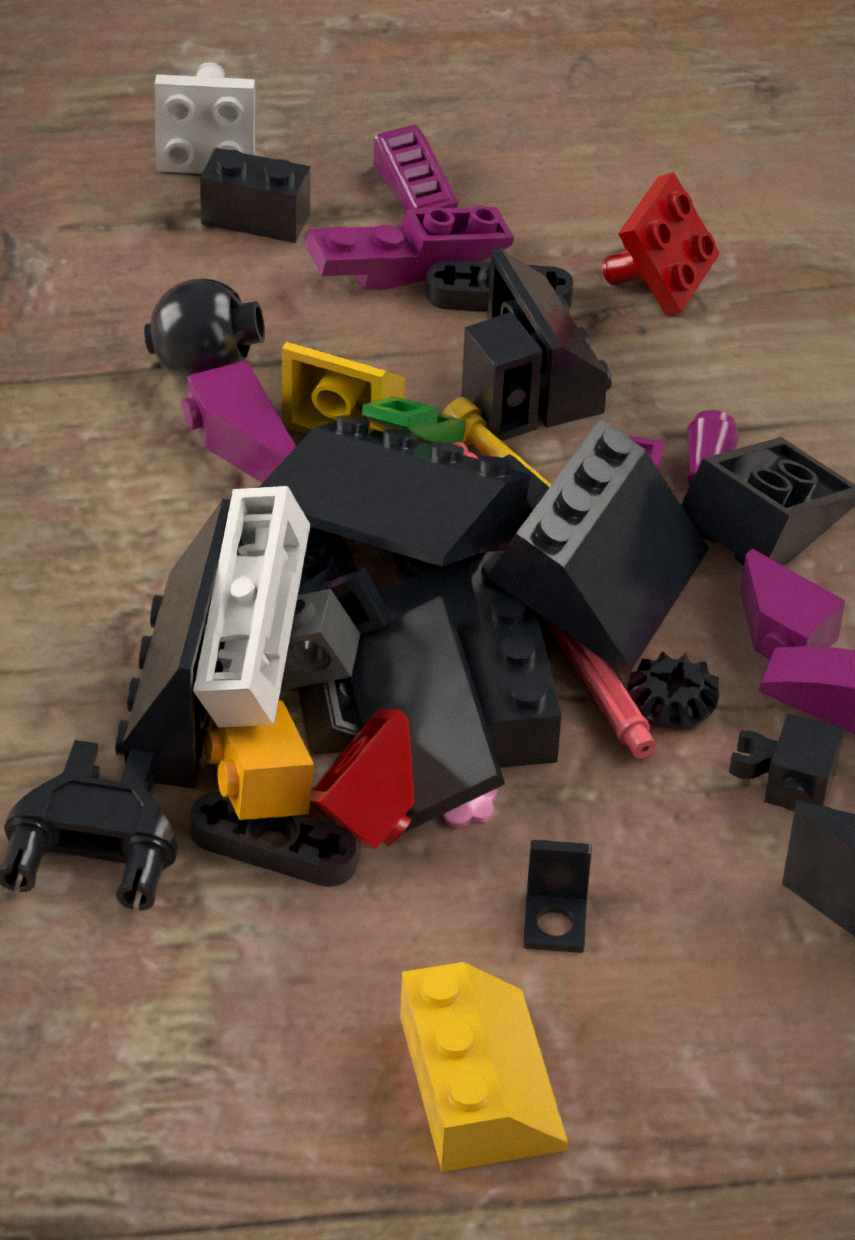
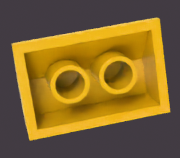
(478, 1067)

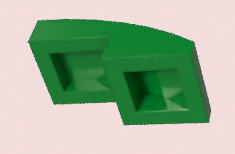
(416, 418)

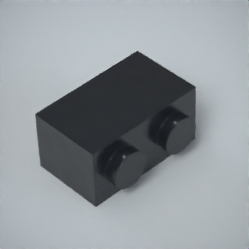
(255, 195)
(502, 375)

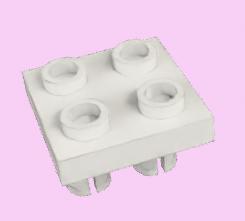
(202, 115)

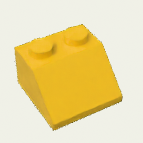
(326, 386)

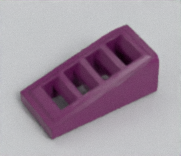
(412, 169)

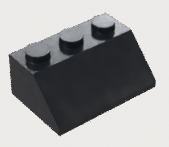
(571, 375)

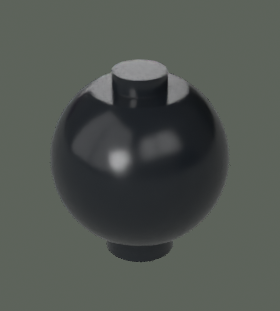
(202, 327)

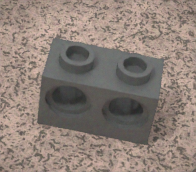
(320, 642)

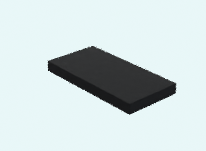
(424, 673)

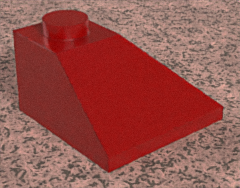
(371, 782)

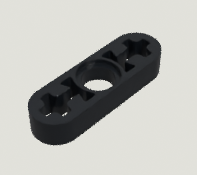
(451, 281)
(285, 859)

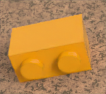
(262, 767)

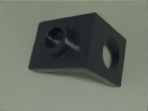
(557, 884)

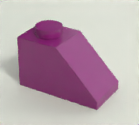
(786, 607)

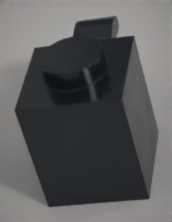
(798, 763)

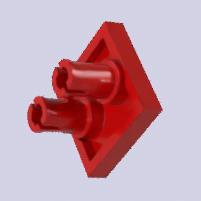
(664, 246)

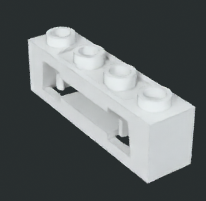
(252, 607)

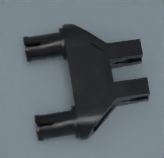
(93, 820)

